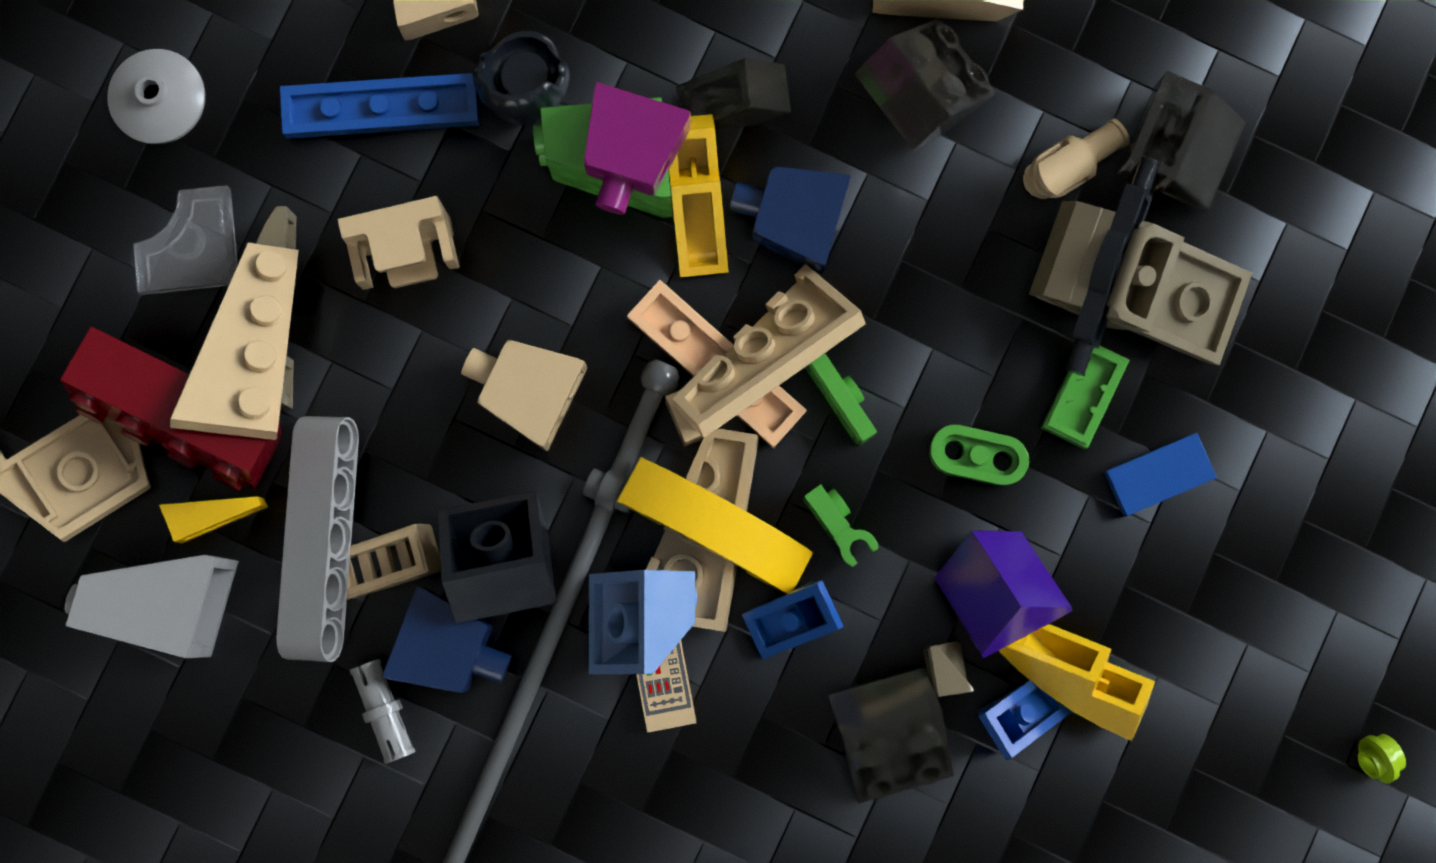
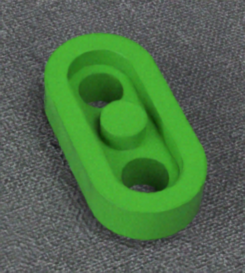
(978, 454)

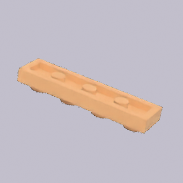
(694, 343)

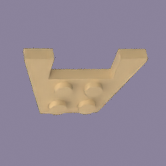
(75, 476)

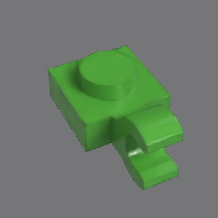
(830, 513)

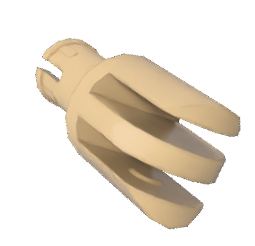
(1073, 161)

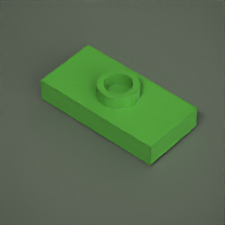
(843, 398)
(1085, 398)

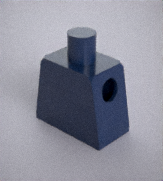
(795, 212)
(438, 651)

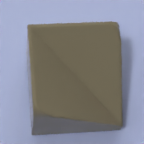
(946, 669)

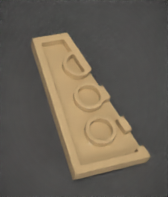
(784, 341)
(243, 358)

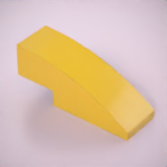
(698, 202)
(1082, 679)

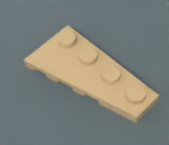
(726, 469)

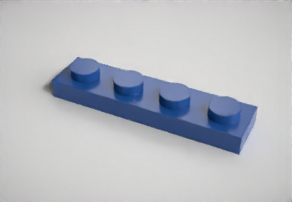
(379, 106)

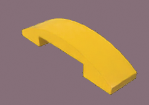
(715, 525)

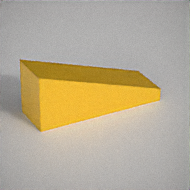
(197, 518)

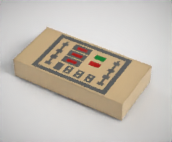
(667, 694)

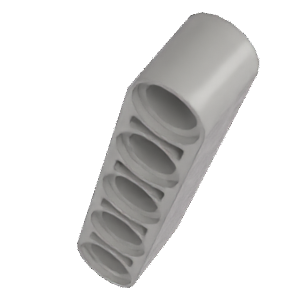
(317, 538)

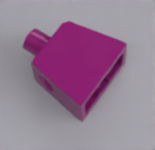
(631, 144)

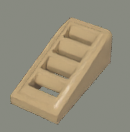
(416, 553)

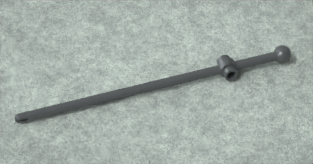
(659, 381)

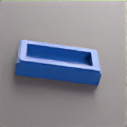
(1160, 474)

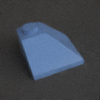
(638, 618)

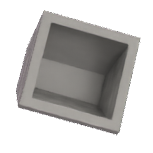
(156, 605)

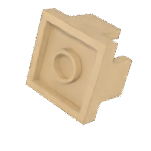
(399, 242)

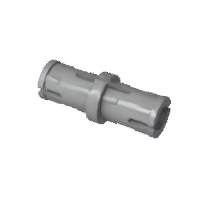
(382, 711)

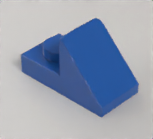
(792, 619)
(1021, 717)

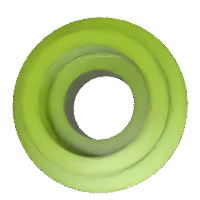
(1381, 758)

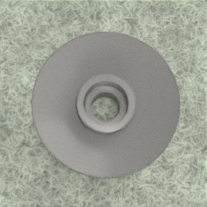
(169, 113)

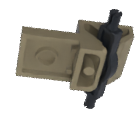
(1137, 278)

